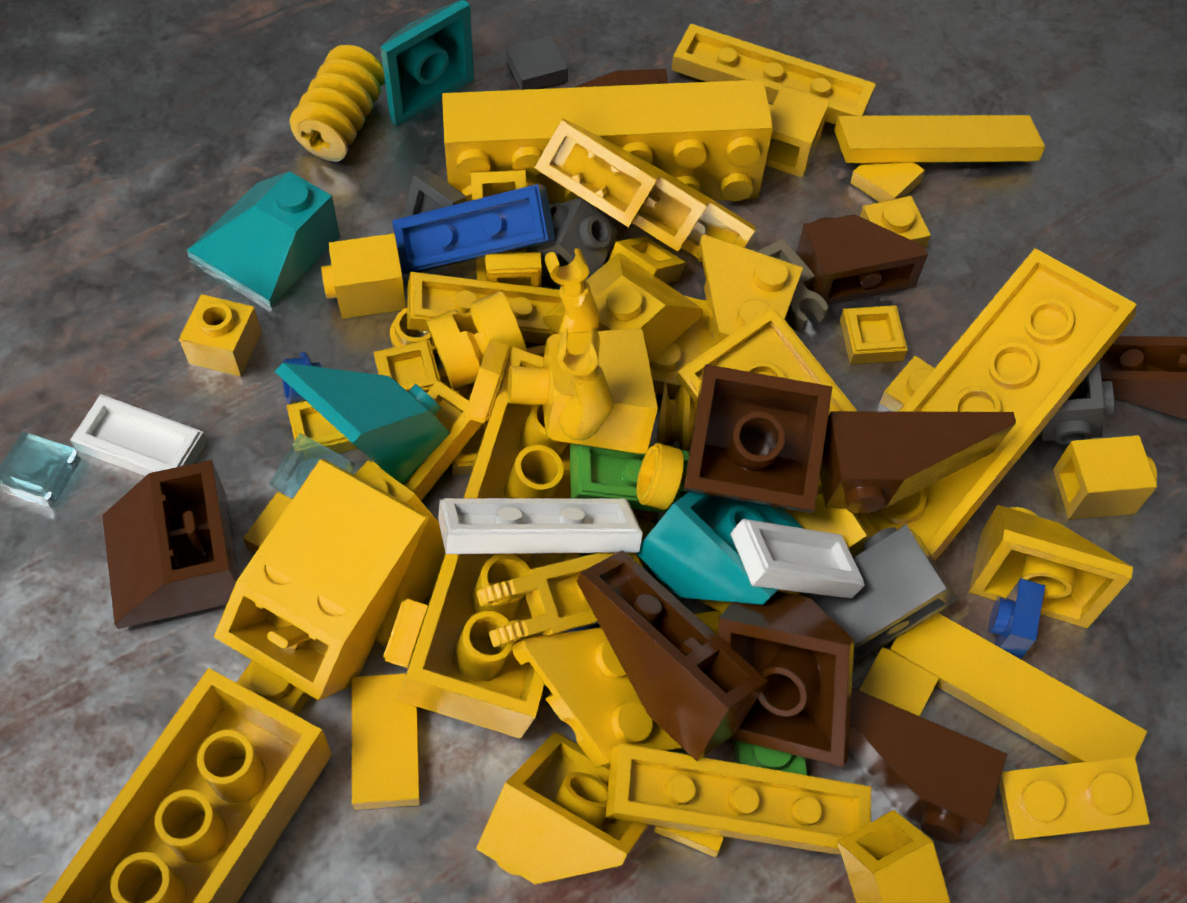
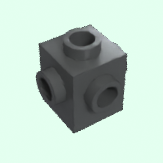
(577, 226)
(1083, 411)

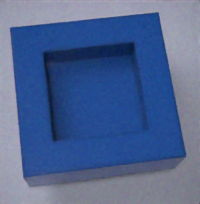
(1017, 617)

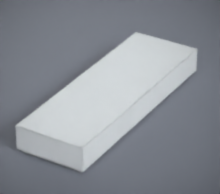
(538, 525)

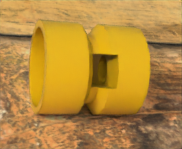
(464, 338)

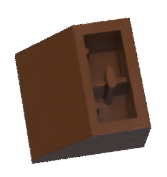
(170, 546)

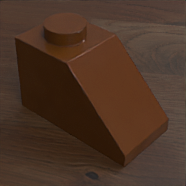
(858, 258)

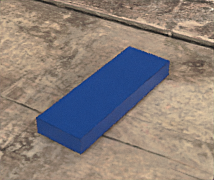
(474, 229)

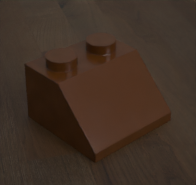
(758, 438)
(807, 673)

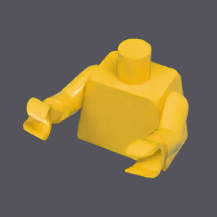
(591, 381)

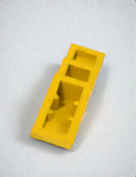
(637, 191)

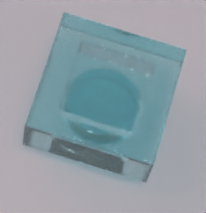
(300, 463)
(37, 469)

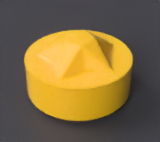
(660, 476)

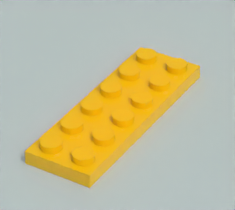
(1016, 358)

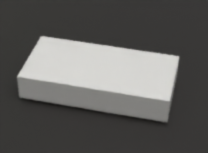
(136, 438)
(796, 559)

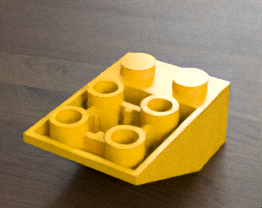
(322, 581)

